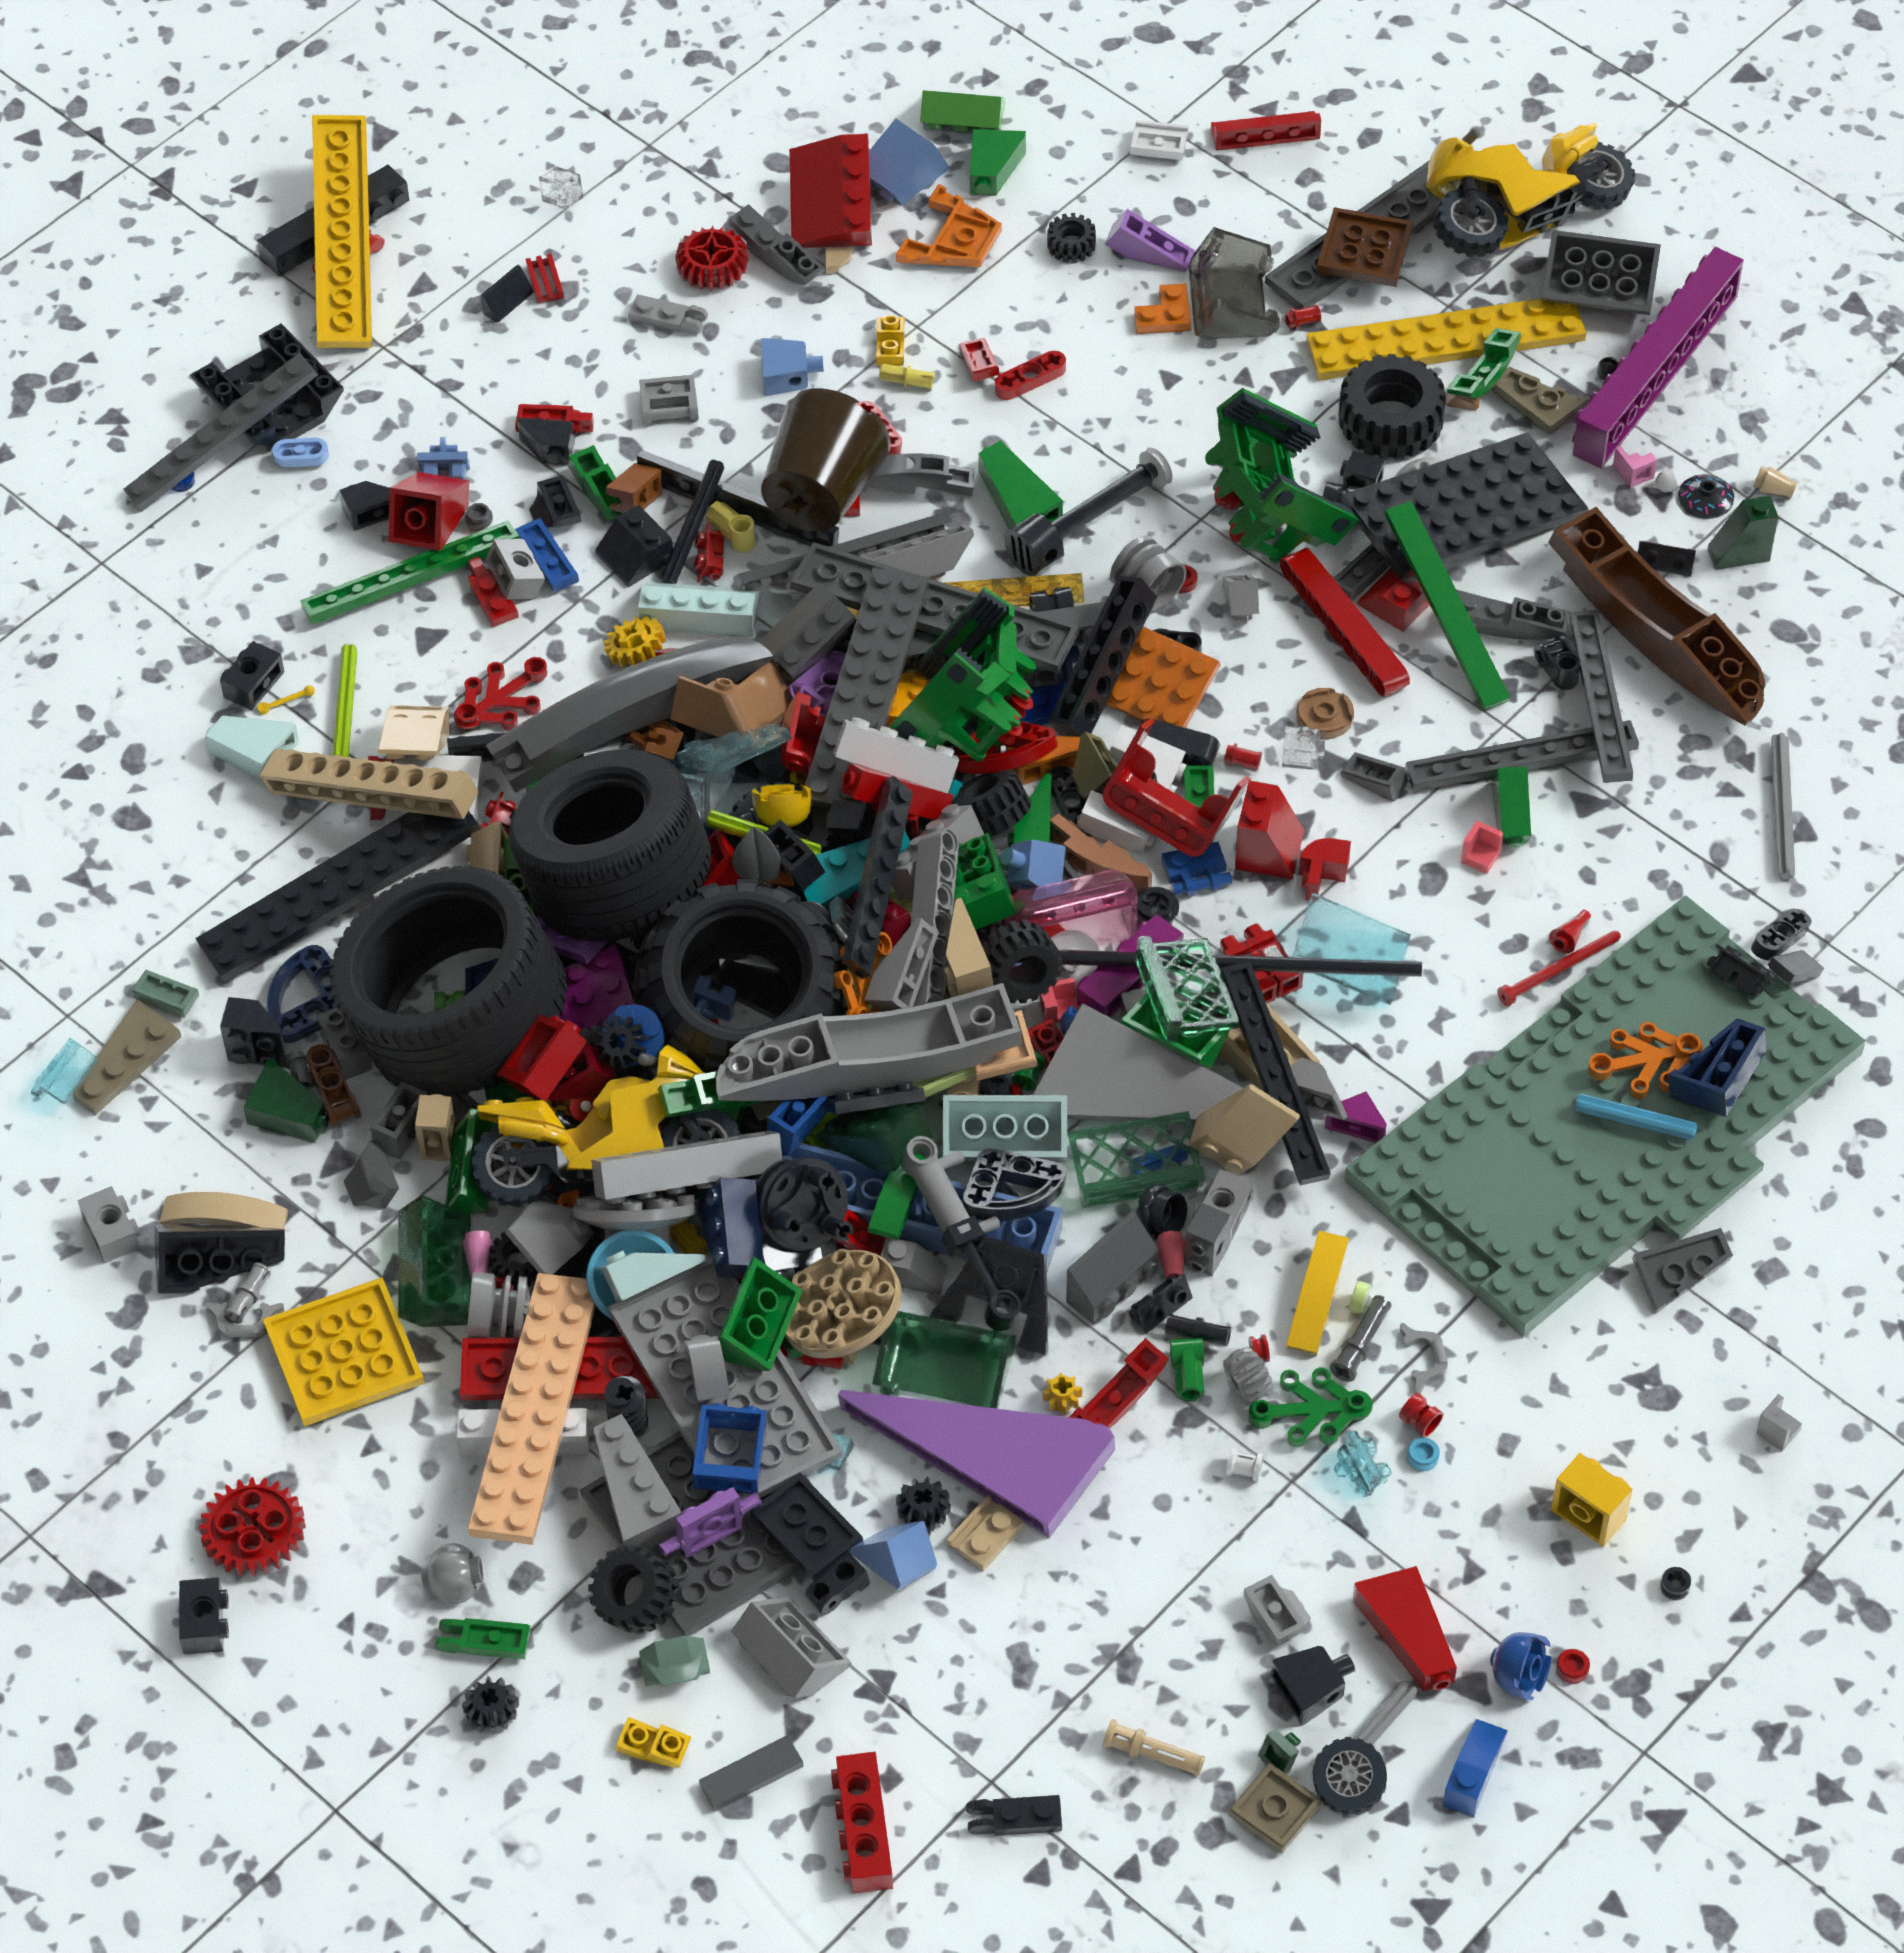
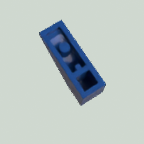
(1474, 1768)

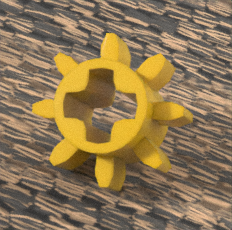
(1062, 1393)

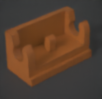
(635, 487)
(659, 739)

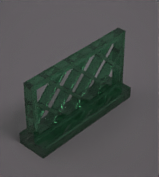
(1164, 989)
(1132, 1186)

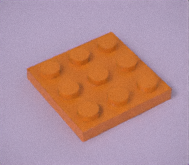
(1162, 680)

